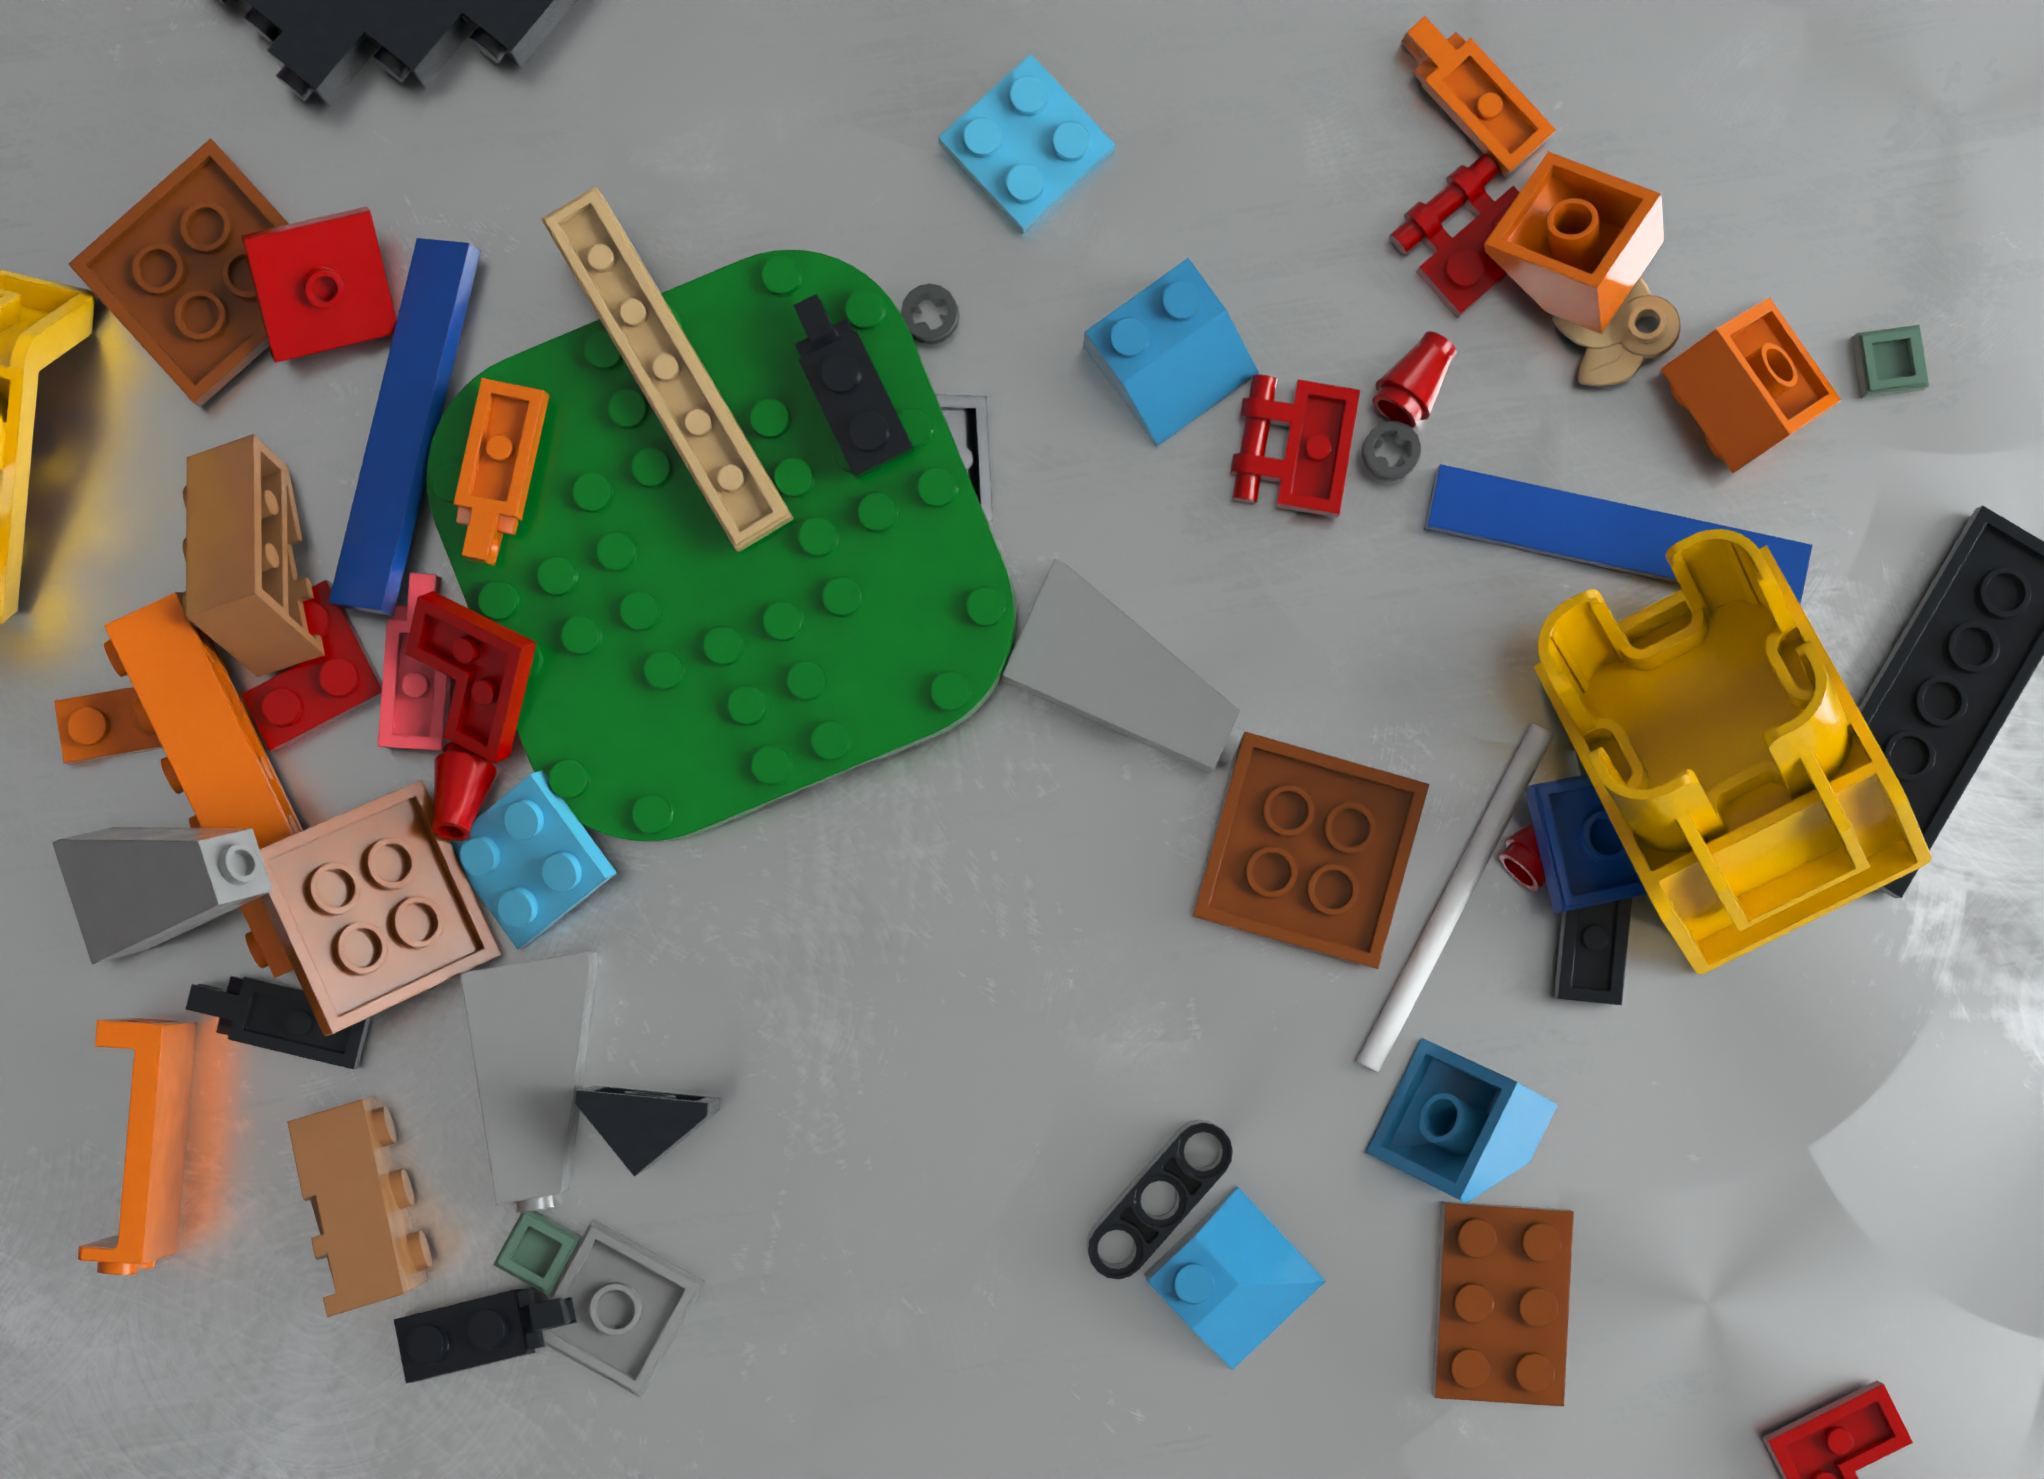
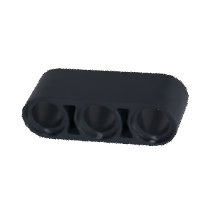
(1152, 1230)

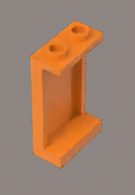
(153, 1142)

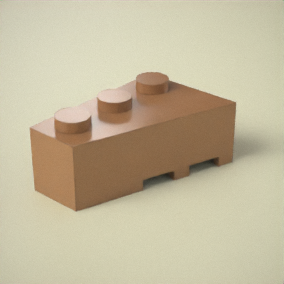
(242, 557)
(359, 1204)

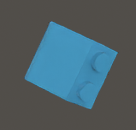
(1170, 352)

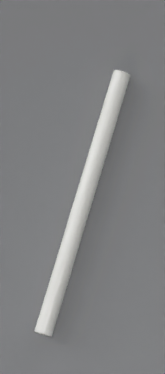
(1455, 897)

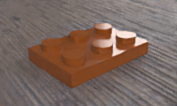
(1502, 1303)

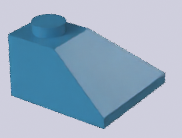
(1459, 1124)
(1233, 1278)

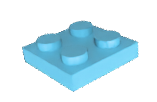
(1027, 143)
(531, 860)

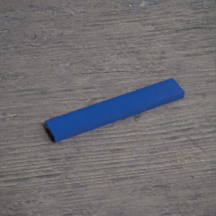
(404, 426)
(1580, 526)

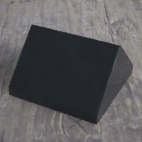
(643, 1123)

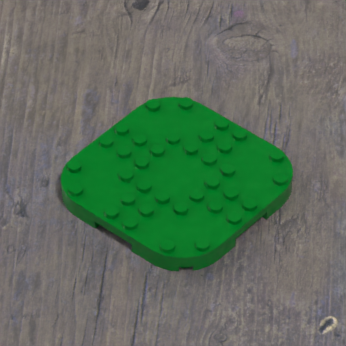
(712, 677)

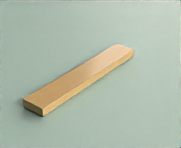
(667, 369)

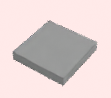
(623, 1305)

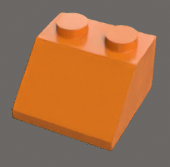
(1578, 240)
(1749, 384)

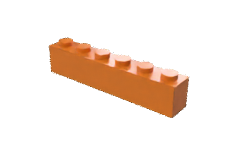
(206, 740)

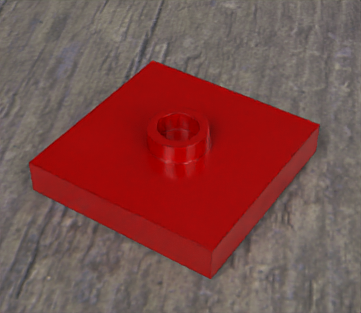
(320, 284)

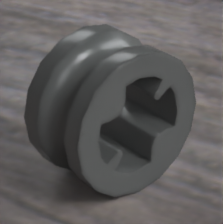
(939, 297)
(1403, 436)

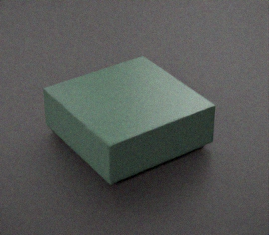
(1890, 361)
(537, 1251)

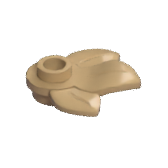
(1621, 347)

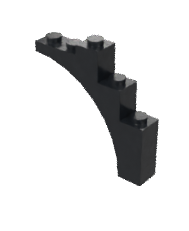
(330, 40)

